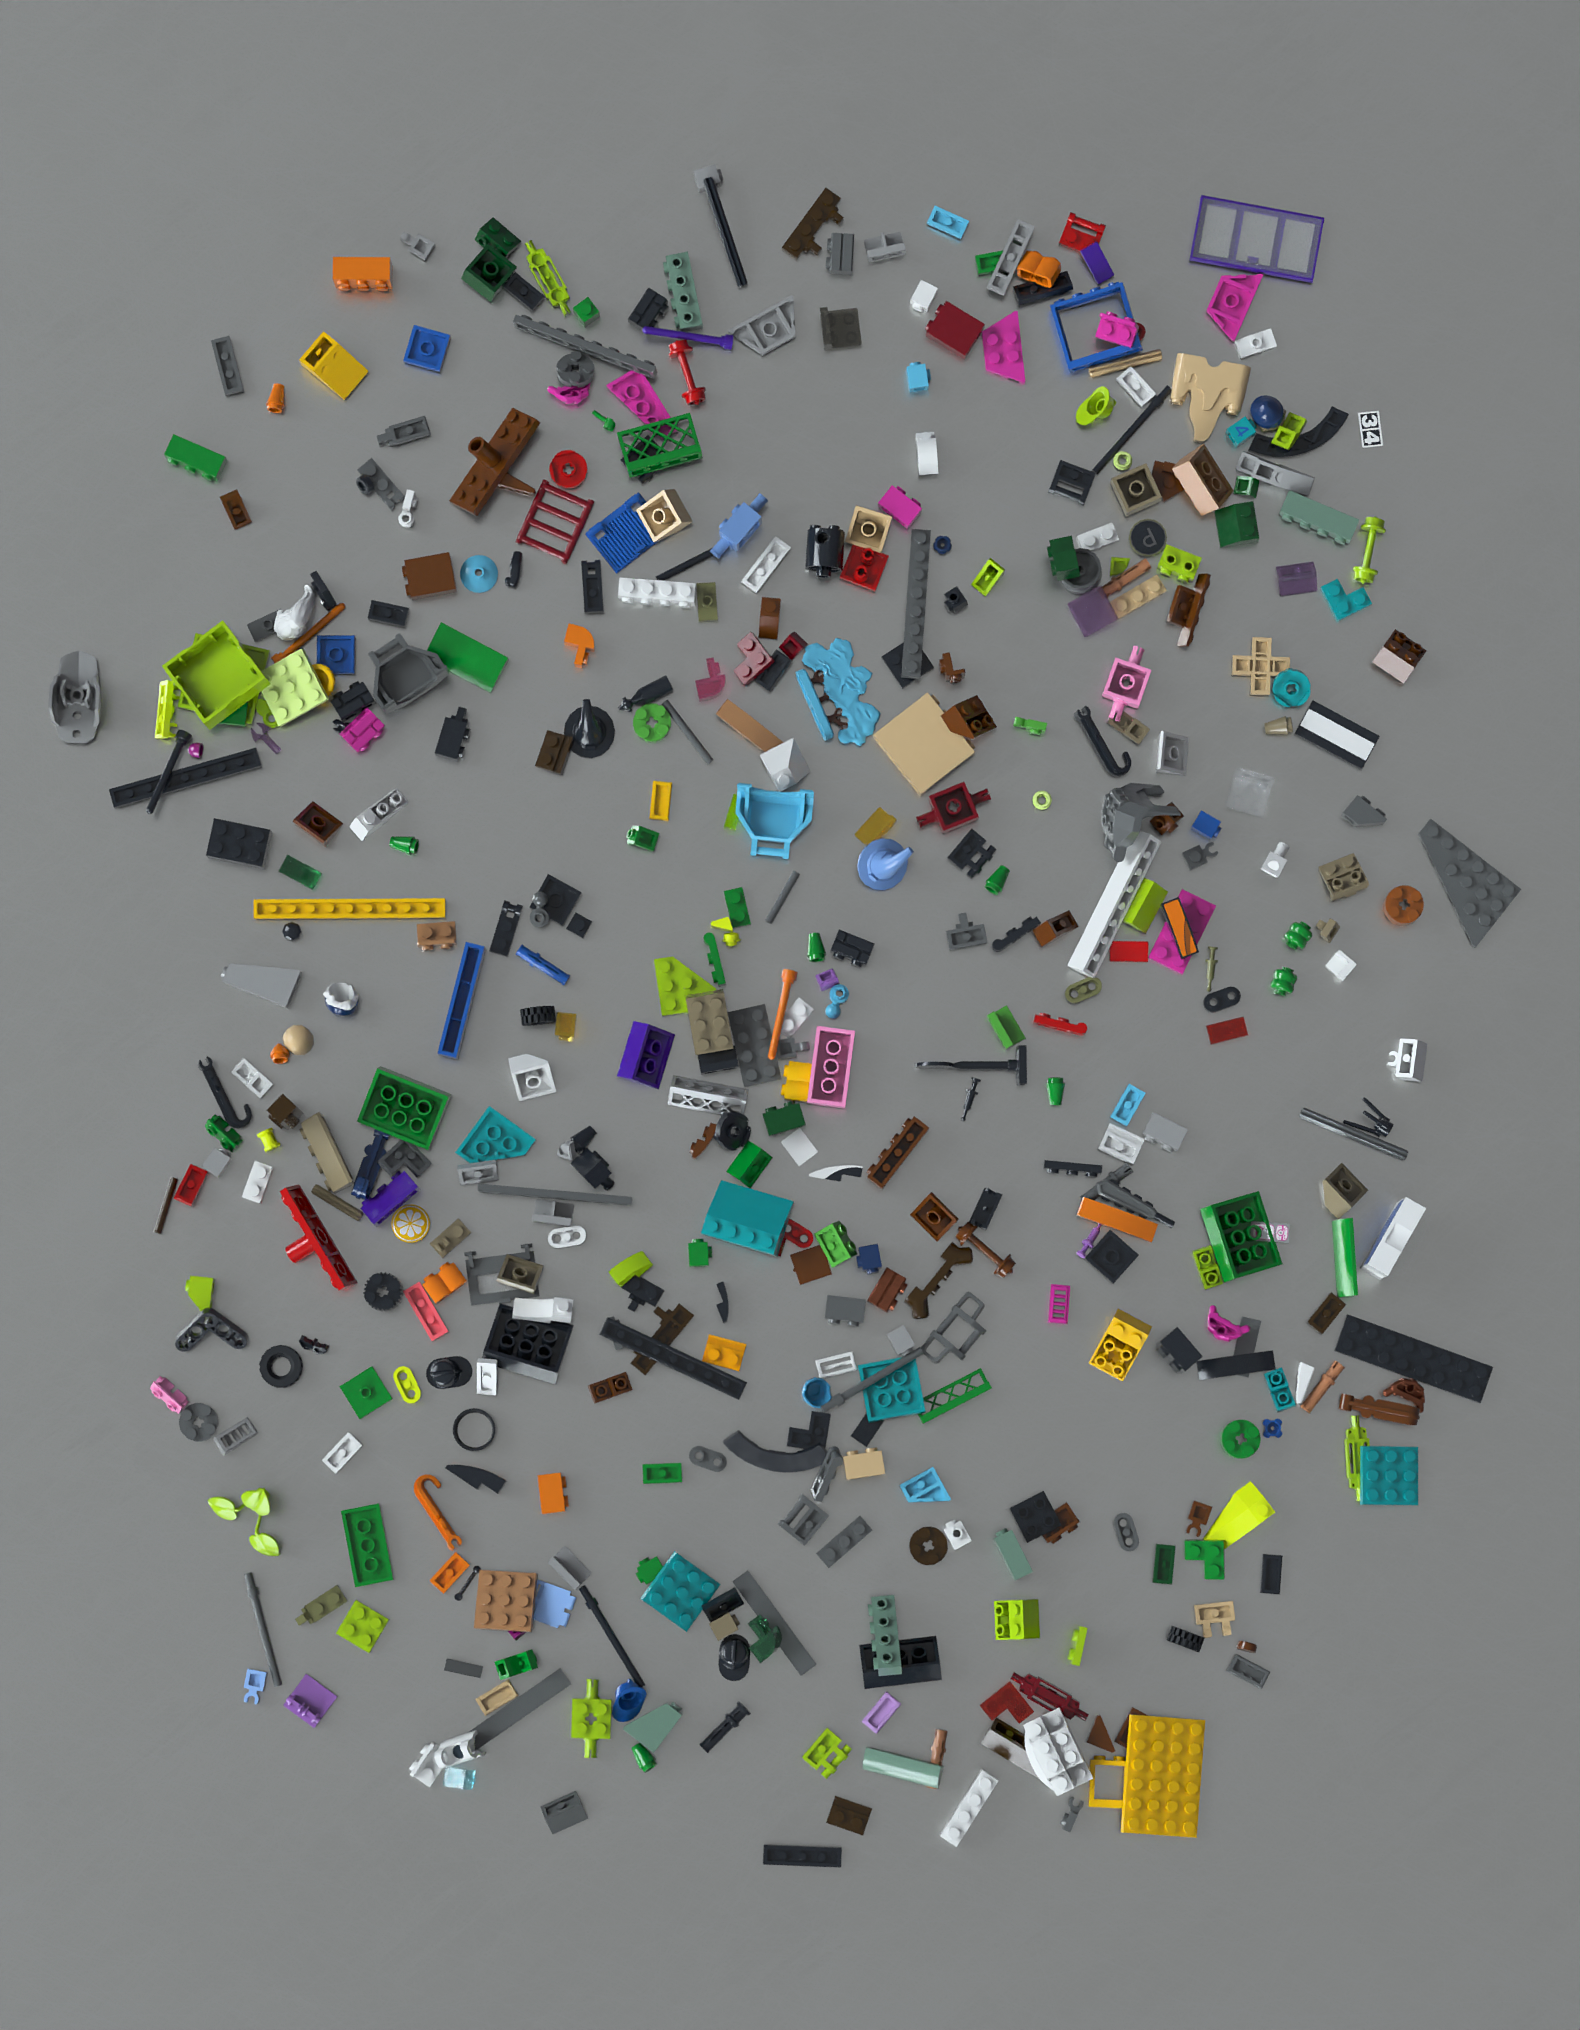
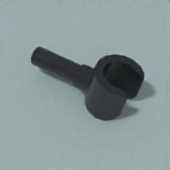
(342, 725)

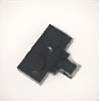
(321, 589)
(642, 1292)

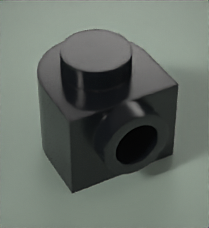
(955, 600)

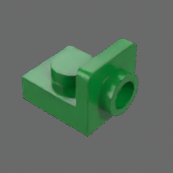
(642, 837)

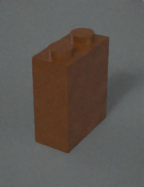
(429, 576)

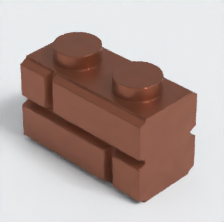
(887, 1289)

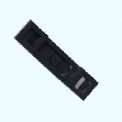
(1236, 1365)

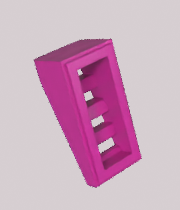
(1060, 1320)

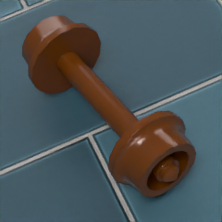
(1005, 1266)

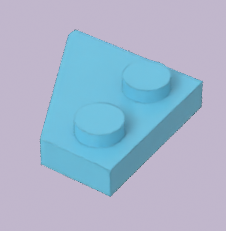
(925, 1488)

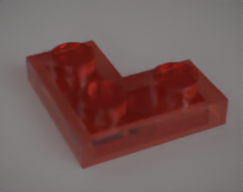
(1010, 1699)

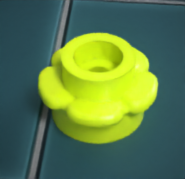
(731, 938)

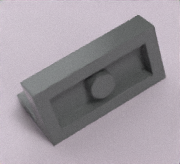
(564, 1812)

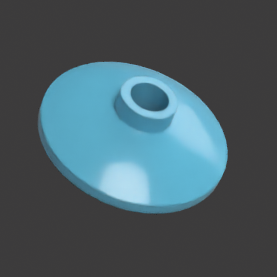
(479, 583)

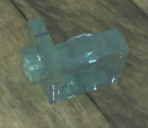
(459, 1778)

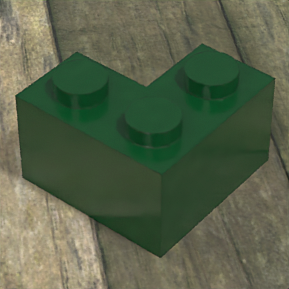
(1064, 558)

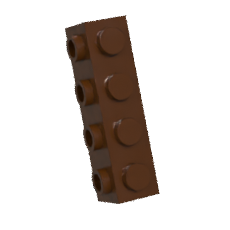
(900, 1149)

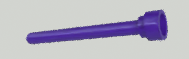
(724, 341)

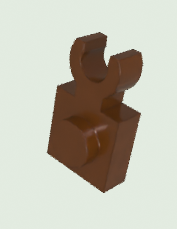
(1199, 1515)

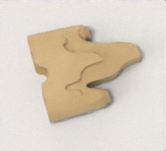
(1210, 390)

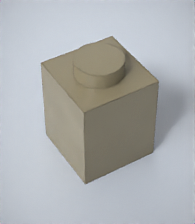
(724, 1626)

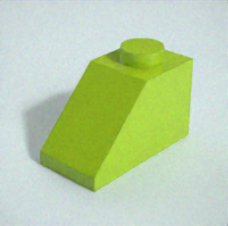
(201, 1291)

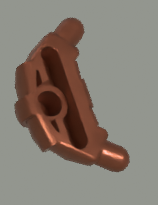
(1409, 1390)

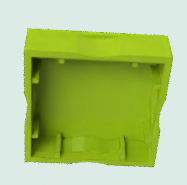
(216, 675)

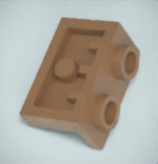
(436, 934)

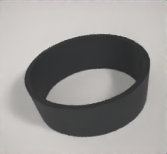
(455, 1427)

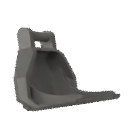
(404, 674)
(1124, 814)

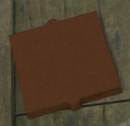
(810, 1264)

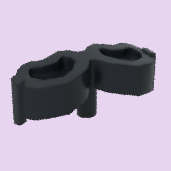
(309, 1344)

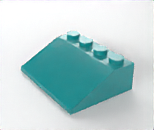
(747, 1218)

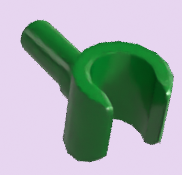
(609, 423)

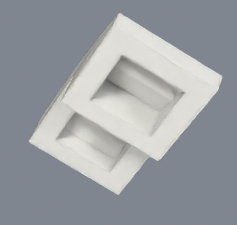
(251, 1078)

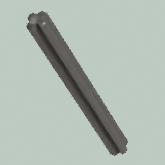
(1353, 1133)

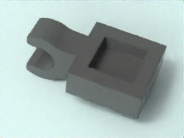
(788, 1048)
(1069, 1819)

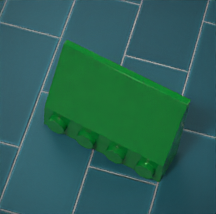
(404, 1107)
(1231, 1238)

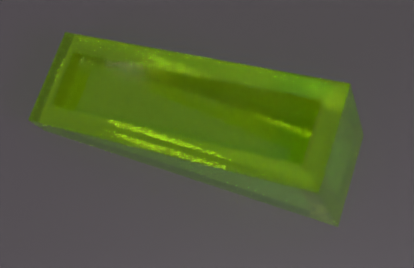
(732, 819)

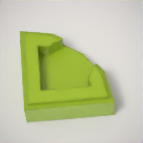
(1118, 565)

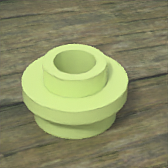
(1126, 456)
(1044, 794)

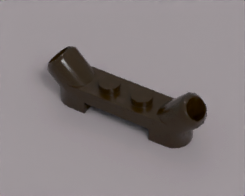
(919, 1299)

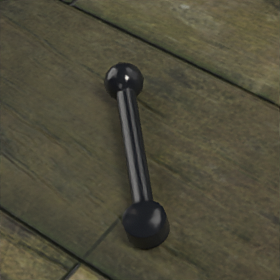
(458, 1596)

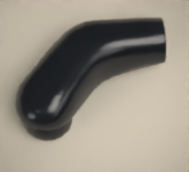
(515, 570)

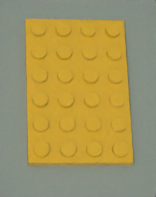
(1163, 1776)

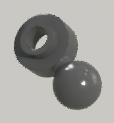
(540, 900)

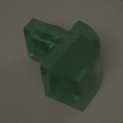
(768, 1641)

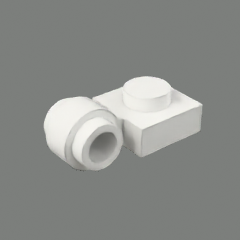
(409, 502)

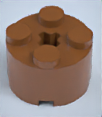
(1394, 911)

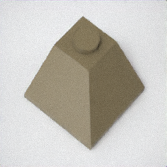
(1342, 1191)

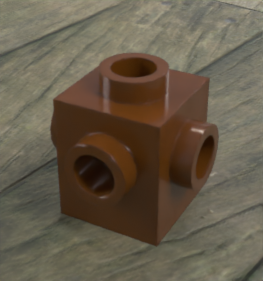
(1166, 823)

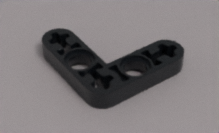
(213, 1326)

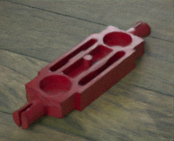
(1031, 1686)

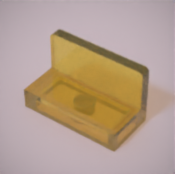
(875, 826)

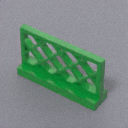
(665, 459)

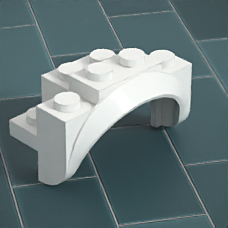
(1055, 1753)

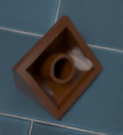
(318, 823)
(934, 1216)

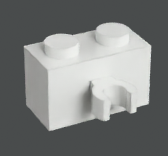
(1410, 1060)

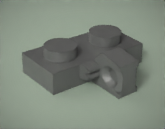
(966, 934)

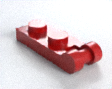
(1061, 1024)

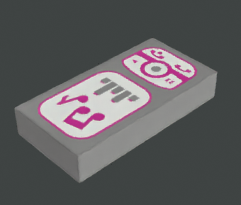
(1279, 1231)

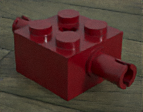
(958, 796)

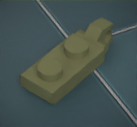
(322, 1606)

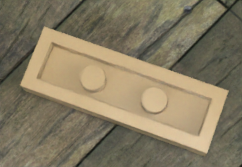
(1138, 596)

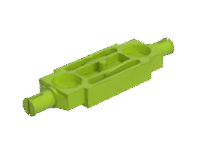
(538, 261)
(1356, 1437)

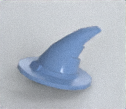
(883, 863)

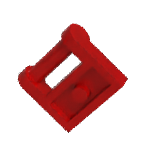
(1076, 239)

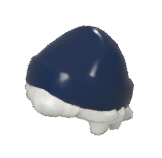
(341, 999)

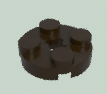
(917, 1548)

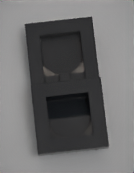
(723, 1307)

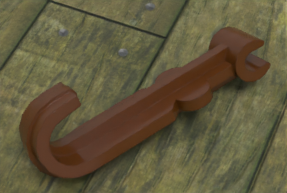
(1381, 1409)

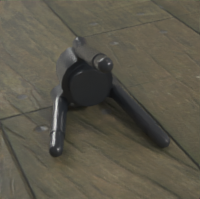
(1382, 1125)

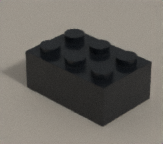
(239, 843)
(1178, 1350)

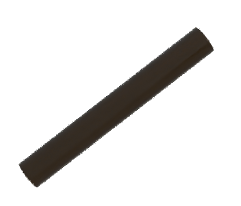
(165, 1205)

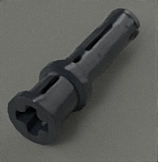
(731, 1720)

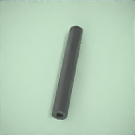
(782, 897)

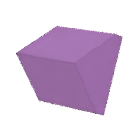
(827, 979)

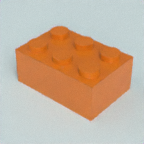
(362, 273)

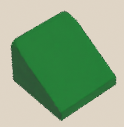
(1246, 486)

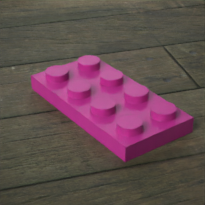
(1198, 914)

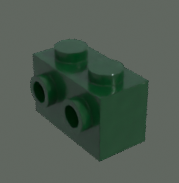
(783, 1119)

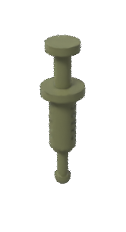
(1211, 966)

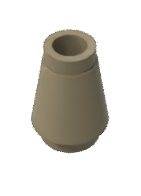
(1279, 726)

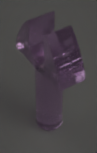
(265, 737)

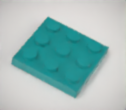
(893, 1395)
(1388, 1475)
(680, 1591)

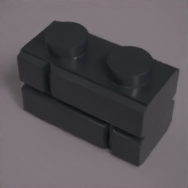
(648, 310)
(352, 701)
(852, 948)

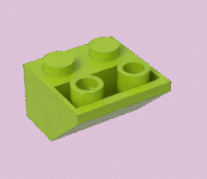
(1017, 1619)

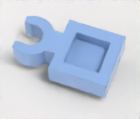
(254, 1682)

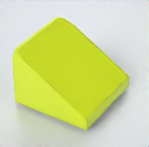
(722, 924)

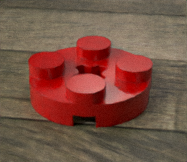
(559, 463)

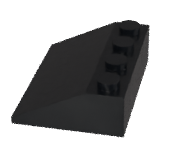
(527, 1345)

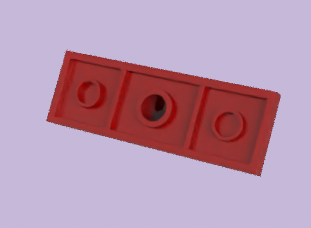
(315, 1239)

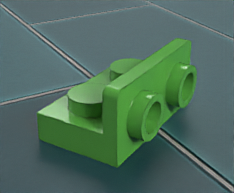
(836, 1243)

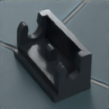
(985, 1208)

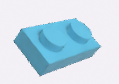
(947, 222)
(1127, 1105)

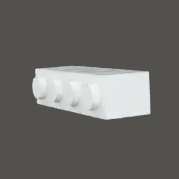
(969, 1808)

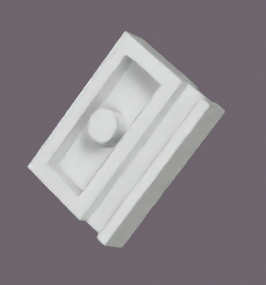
(1121, 1144)

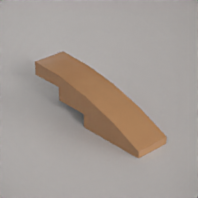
(747, 726)

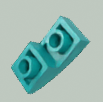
(1279, 1390)

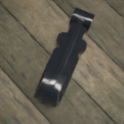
(1100, 745)
(221, 1097)

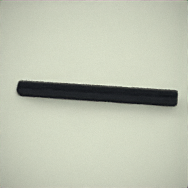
(725, 231)

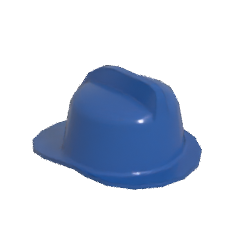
(628, 1701)

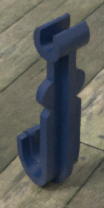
(369, 1167)

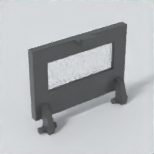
(483, 1275)

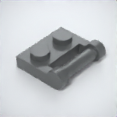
(808, 1524)

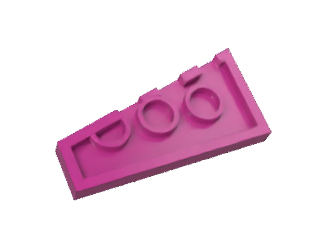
(641, 399)

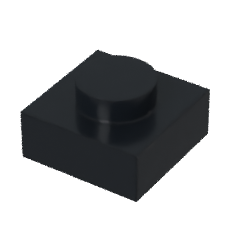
(579, 925)

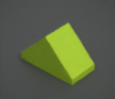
(988, 577)

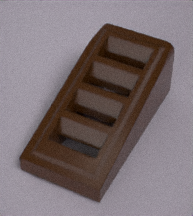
(513, 484)

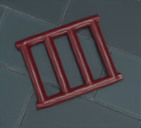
(530, 521)

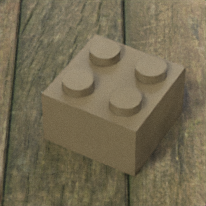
(1136, 490)

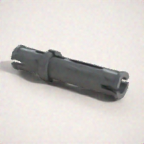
(1117, 1176)

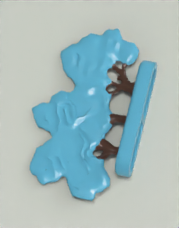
(843, 687)

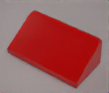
(1128, 951)

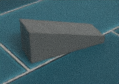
(463, 1668)

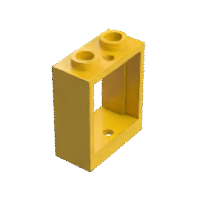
(1107, 1803)

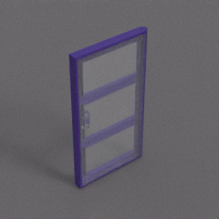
(1256, 238)

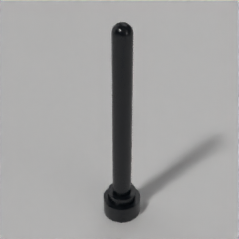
(182, 738)

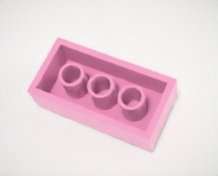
(831, 1067)

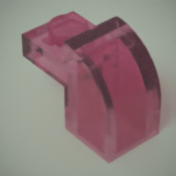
(711, 687)

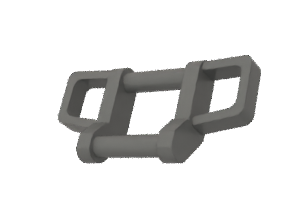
(947, 1322)

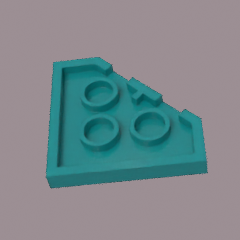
(494, 1139)

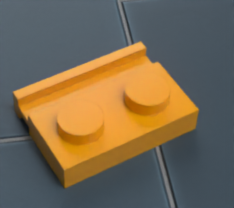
(724, 1352)

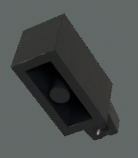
(452, 736)

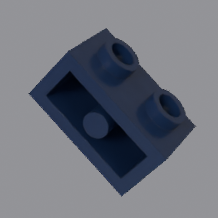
(869, 1259)

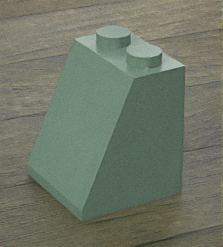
(655, 1725)

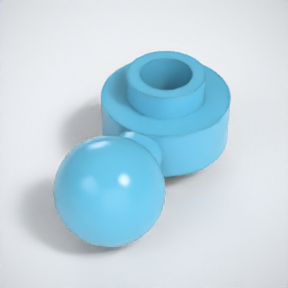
(833, 1010)

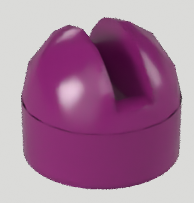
(196, 750)

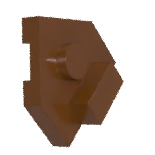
(1166, 480)

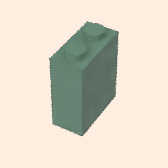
(1012, 1553)

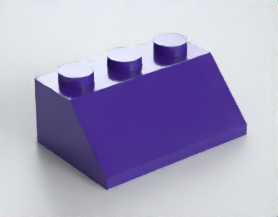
(646, 1054)
(389, 1198)

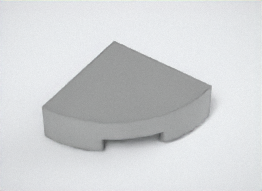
(567, 1150)

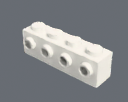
(657, 591)

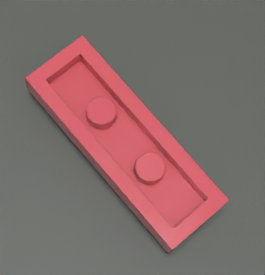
(425, 1311)

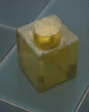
(565, 1026)

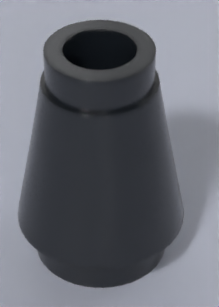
(583, 1138)

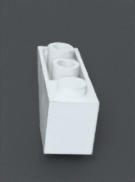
(378, 814)

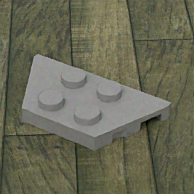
(768, 328)

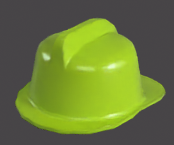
(1097, 405)

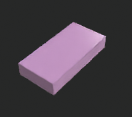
(881, 1712)

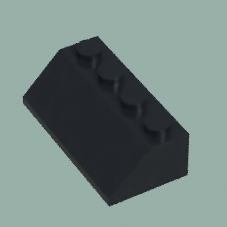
(918, 1662)

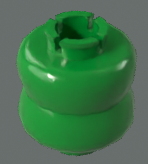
(1298, 935)
(1284, 981)

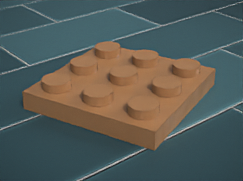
(505, 1601)

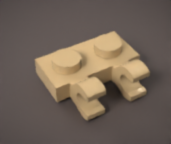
(1215, 1613)

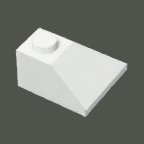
(785, 764)
(531, 1076)

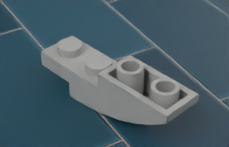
(1275, 474)

